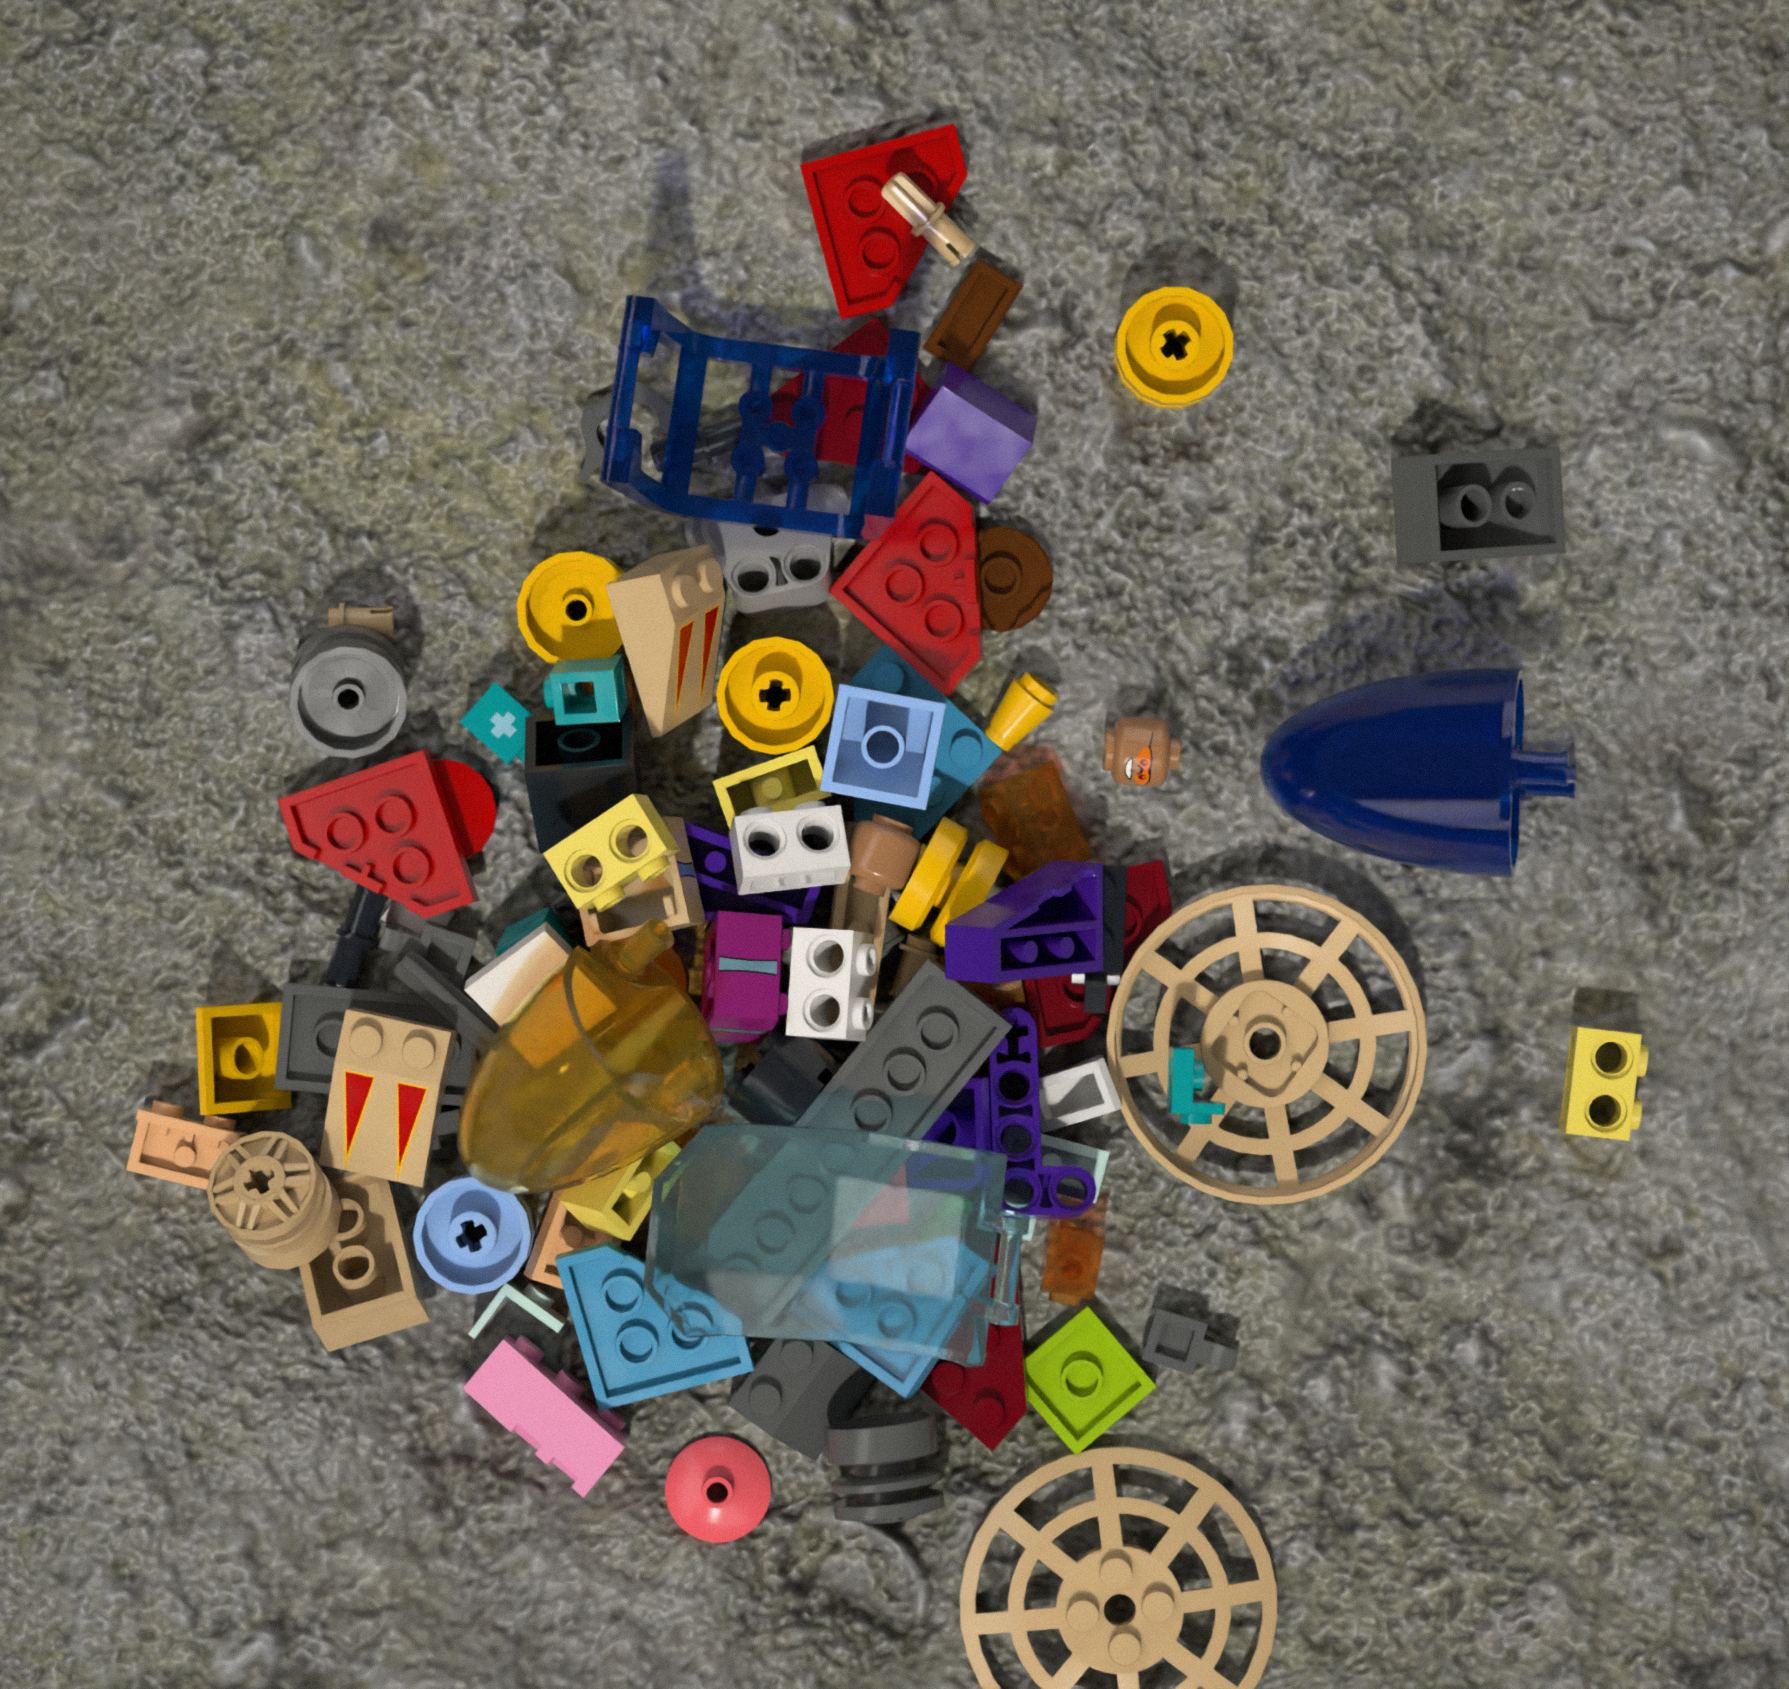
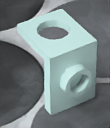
(531, 1299)

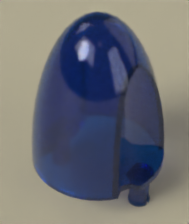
(1417, 769)

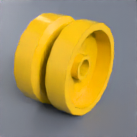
(1181, 317)
(545, 602)
(775, 664)
(946, 882)

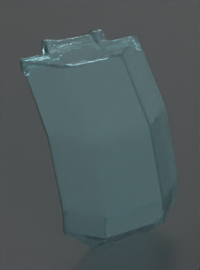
(834, 1239)

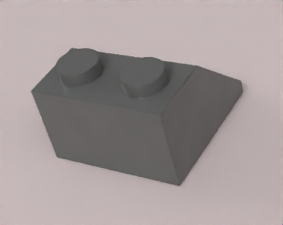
(799, 1391)

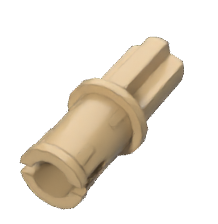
(927, 218)

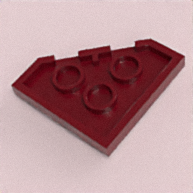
(845, 402)
(1059, 1004)
(986, 1397)

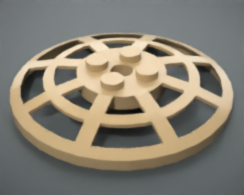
(1301, 1050)
(1118, 1570)

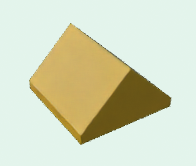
(239, 1058)

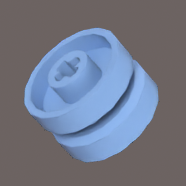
(455, 1258)

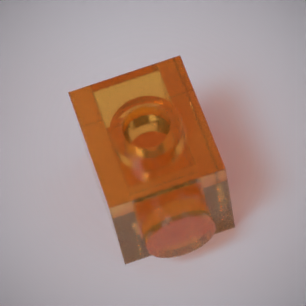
(1071, 1263)

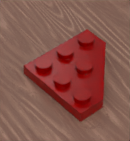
(860, 232)
(923, 585)
(386, 833)

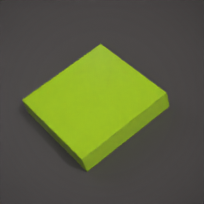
(1083, 1380)

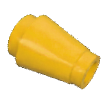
(1021, 710)

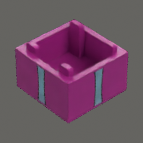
(743, 976)

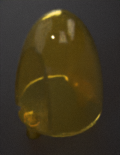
(589, 1071)

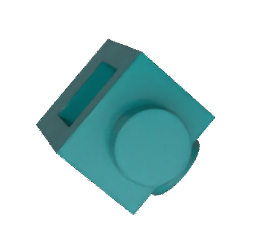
(580, 707)

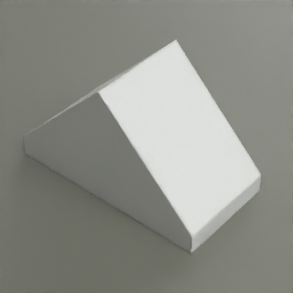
(1076, 1094)

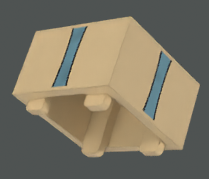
(668, 897)

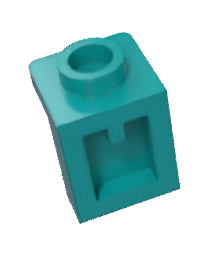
(1184, 1078)

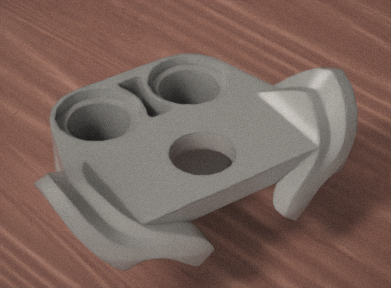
(773, 558)

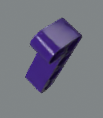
(1026, 1115)

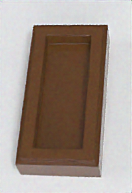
(972, 316)

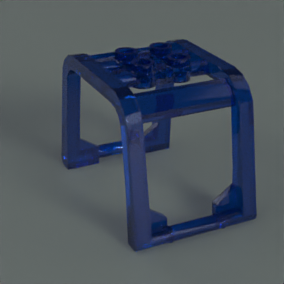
(880, 443)

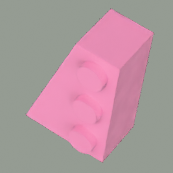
(548, 1411)

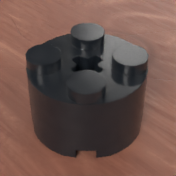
(783, 1080)

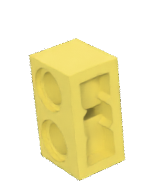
(607, 841)
(1586, 1082)

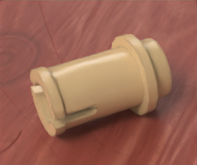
(376, 618)
(914, 954)

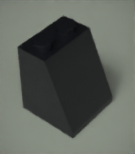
(577, 772)

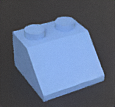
(883, 746)

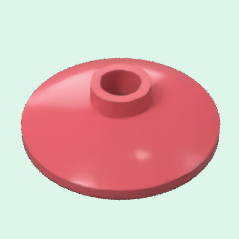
(721, 1461)

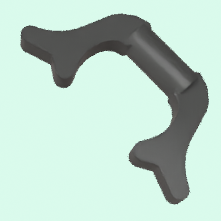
(599, 411)

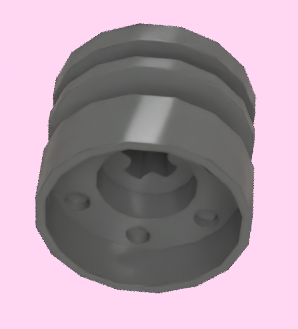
(884, 1466)

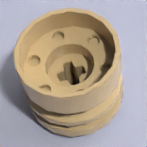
(288, 1221)

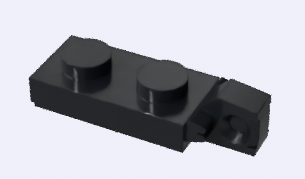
(1113, 942)

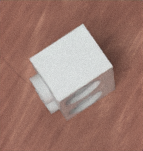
(793, 862)
(816, 984)

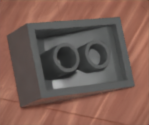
(1478, 505)

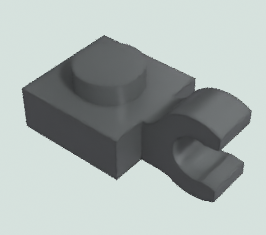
(440, 945)
(1180, 1341)

